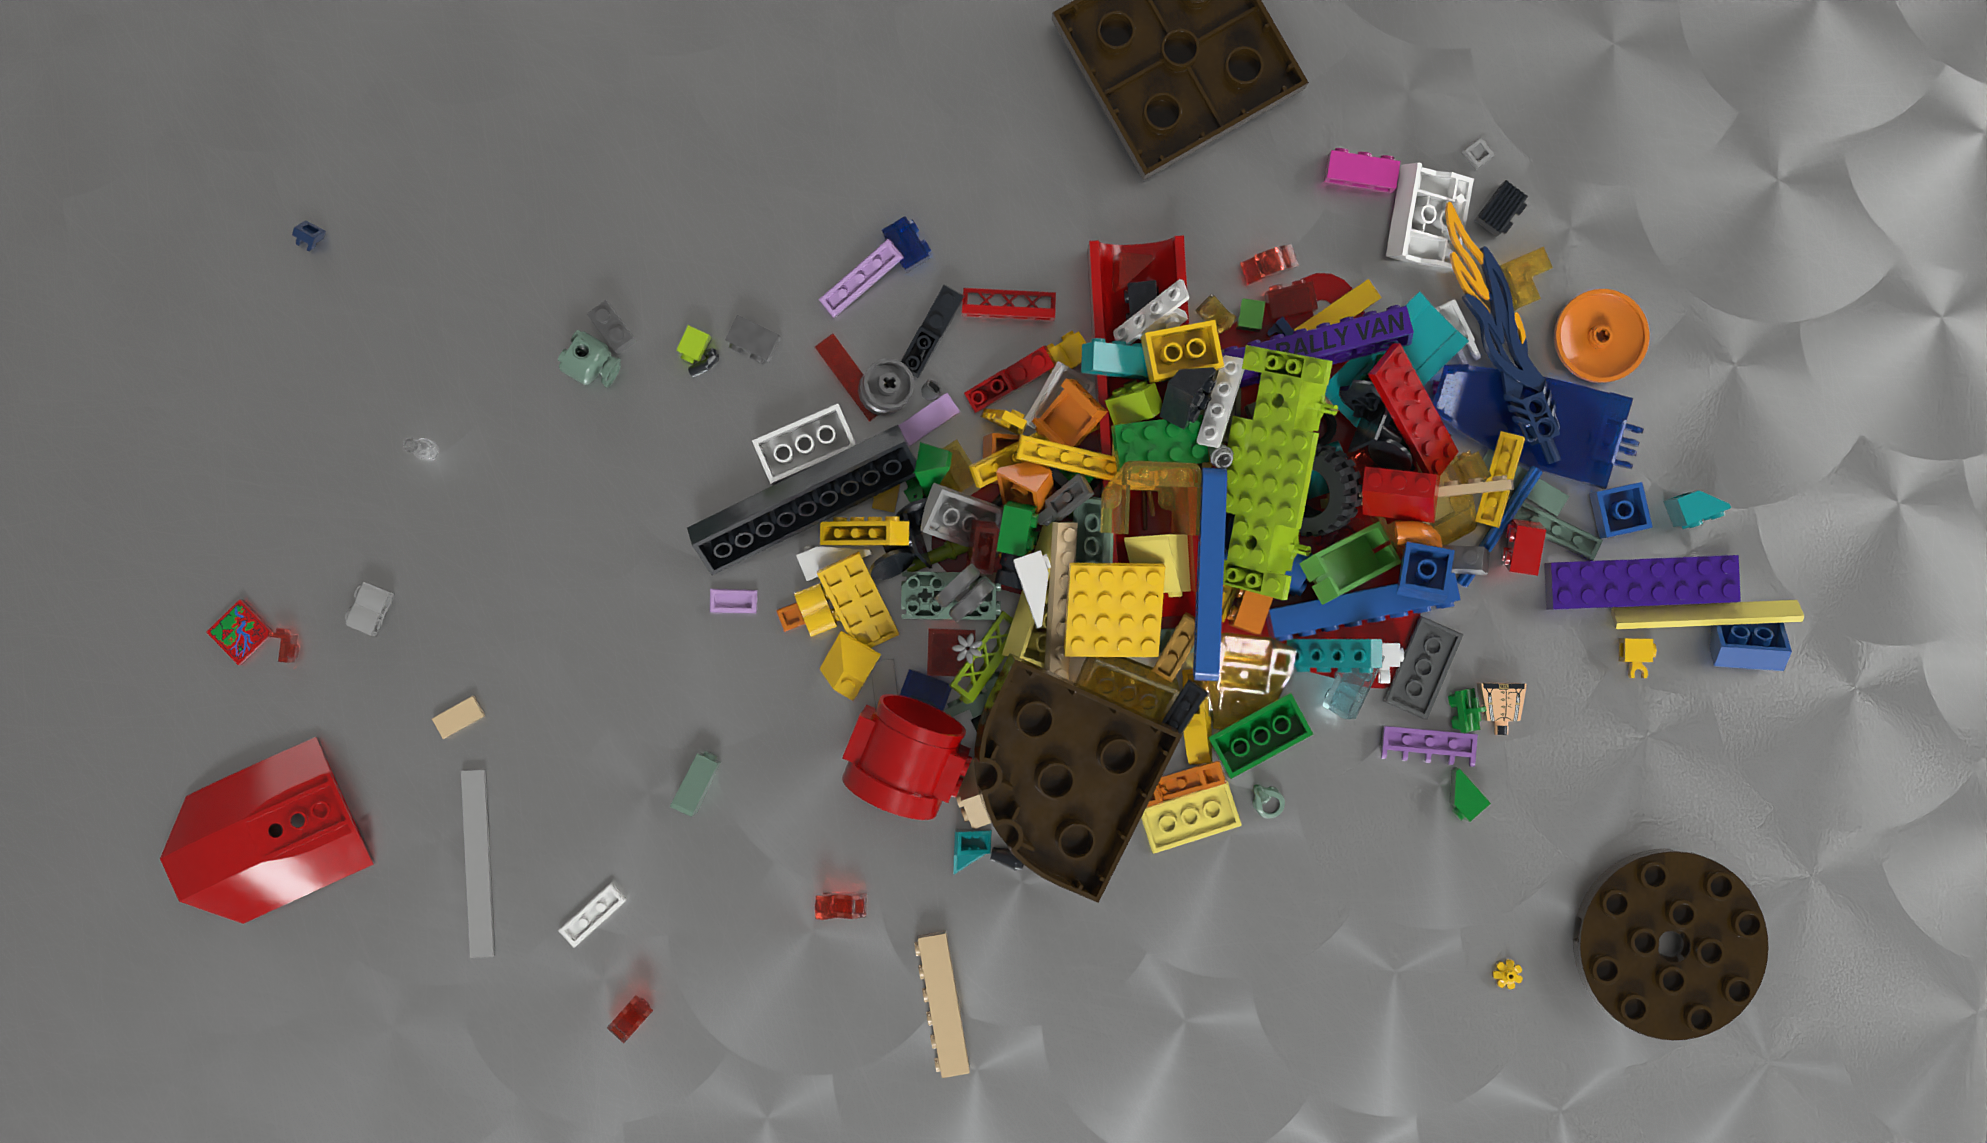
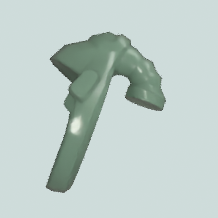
(1262, 796)

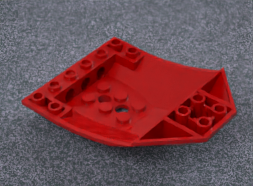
(223, 847)

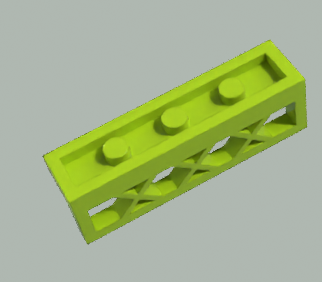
(991, 662)

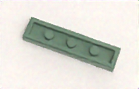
(1542, 494)
(1561, 532)

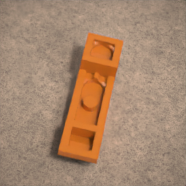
(1188, 781)

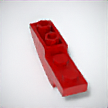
(1010, 379)

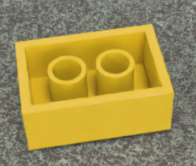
(1181, 348)

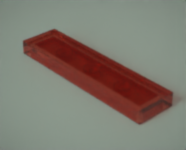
(844, 369)

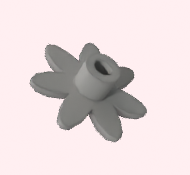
(967, 644)

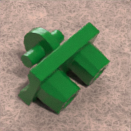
(1468, 710)

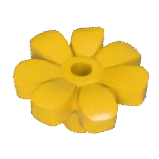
(1507, 974)

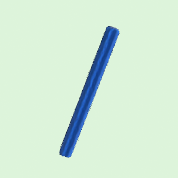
(1511, 509)

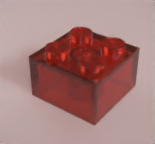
(941, 657)

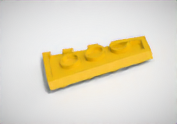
(1011, 421)

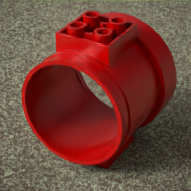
(906, 757)

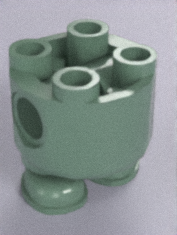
(587, 359)

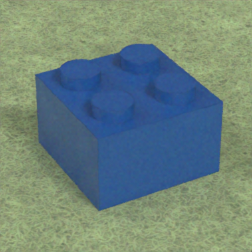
(1620, 510)
(1425, 572)

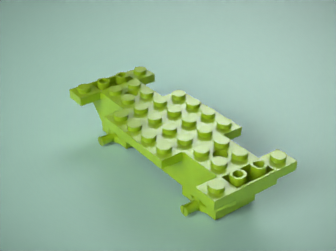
(1273, 469)

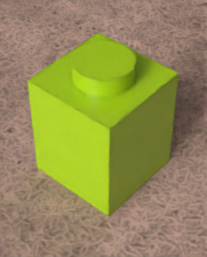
(693, 344)

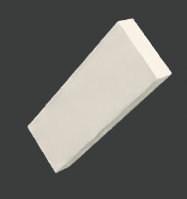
(592, 915)

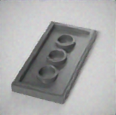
(1423, 667)

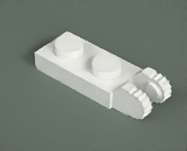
(1453, 314)

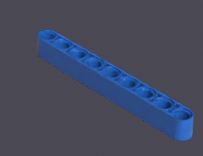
(1210, 575)

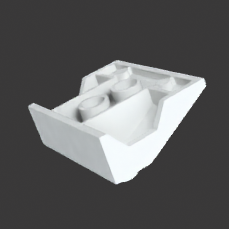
(1419, 218)

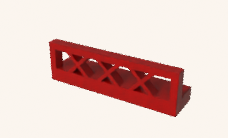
(1011, 311)

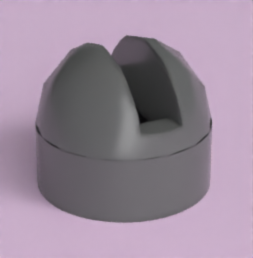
(931, 390)

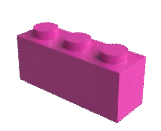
(1362, 170)

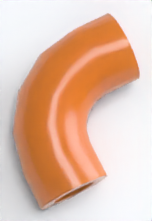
(1417, 533)

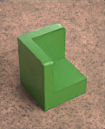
(1251, 315)

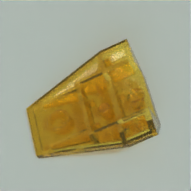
(1249, 678)

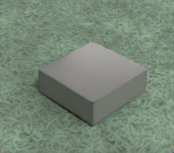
(1478, 153)

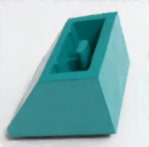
(1691, 507)

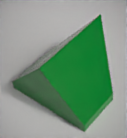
(931, 466)

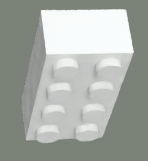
(804, 443)

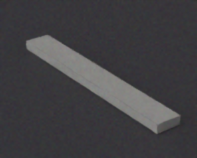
(477, 863)

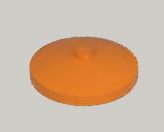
(1601, 335)

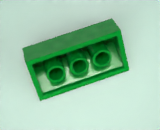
(1260, 736)

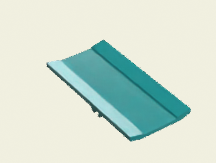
(1431, 348)

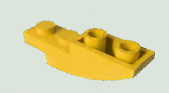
(1198, 730)

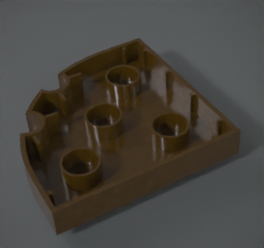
(1066, 774)

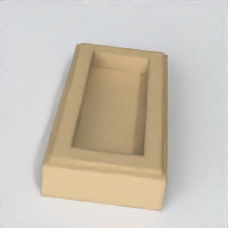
(458, 717)

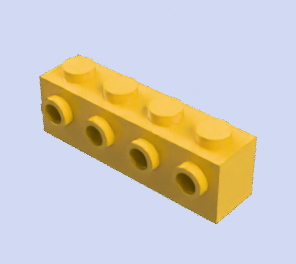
(864, 533)

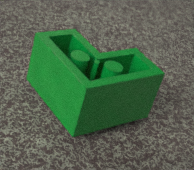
(1018, 529)

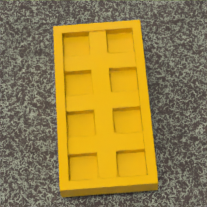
(858, 601)

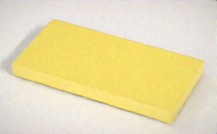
(1190, 817)

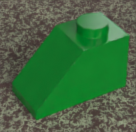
(1465, 796)

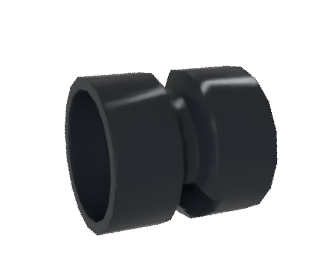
(1008, 575)

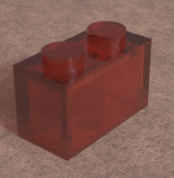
(1290, 300)
(983, 546)

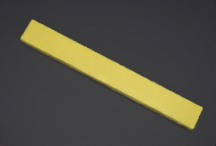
(1707, 614)

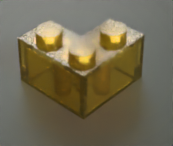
(1520, 274)

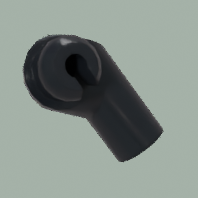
(705, 365)

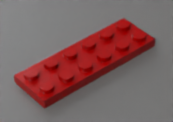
(1413, 411)

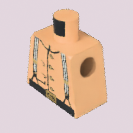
(1503, 703)

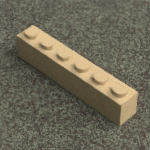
(943, 1004)

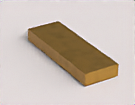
(1176, 649)

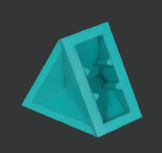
(970, 846)

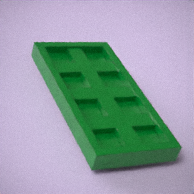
(1158, 442)

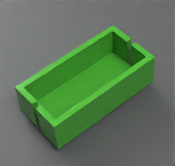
(1349, 563)

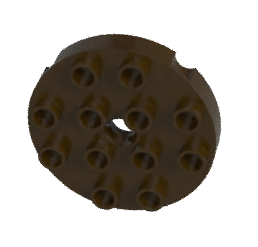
(1719, 955)

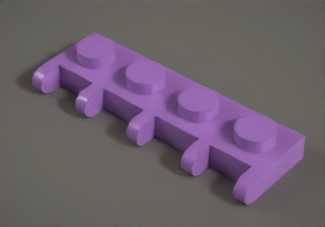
(1430, 743)

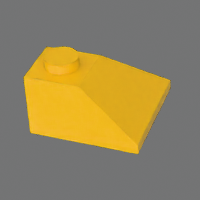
(848, 665)

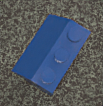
(1750, 646)

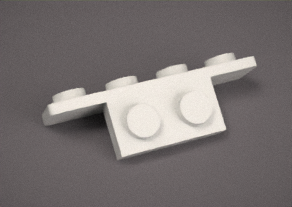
(1156, 315)
(1222, 401)

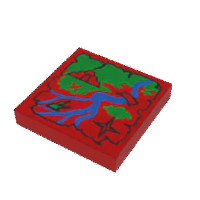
(239, 632)

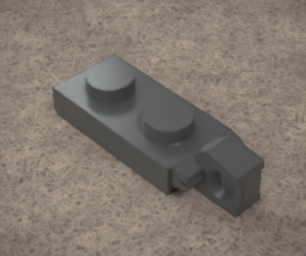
(1065, 500)

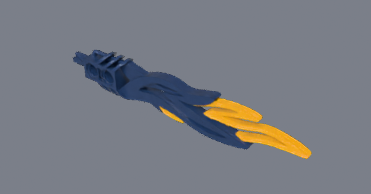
(1496, 325)

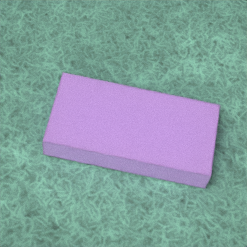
(733, 601)

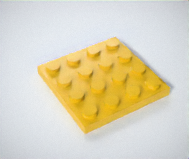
(1114, 609)

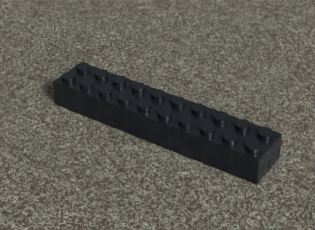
(803, 500)

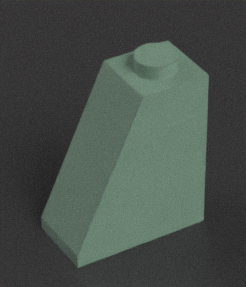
(696, 783)

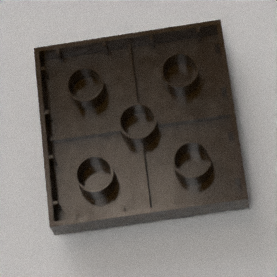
(1178, 70)

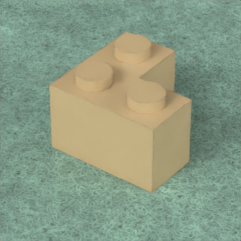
(970, 799)

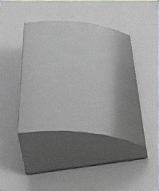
(950, 514)

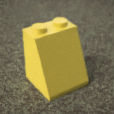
(1166, 550)

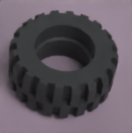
(1343, 490)

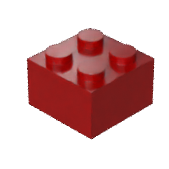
(1524, 546)

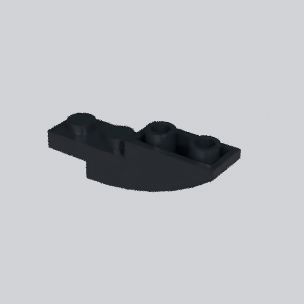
(932, 330)

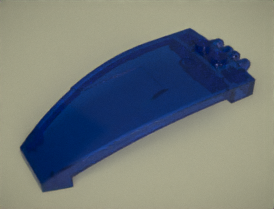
(1588, 419)

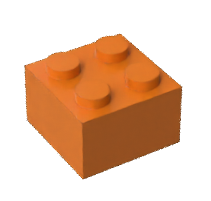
(1249, 611)

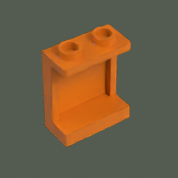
(1070, 415)

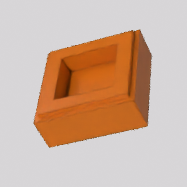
(790, 617)

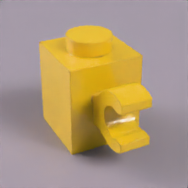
(1636, 652)

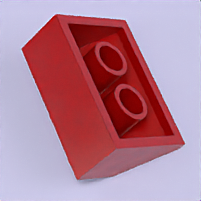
(1400, 494)

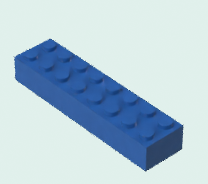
(1349, 610)

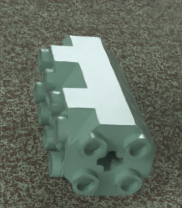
(922, 588)

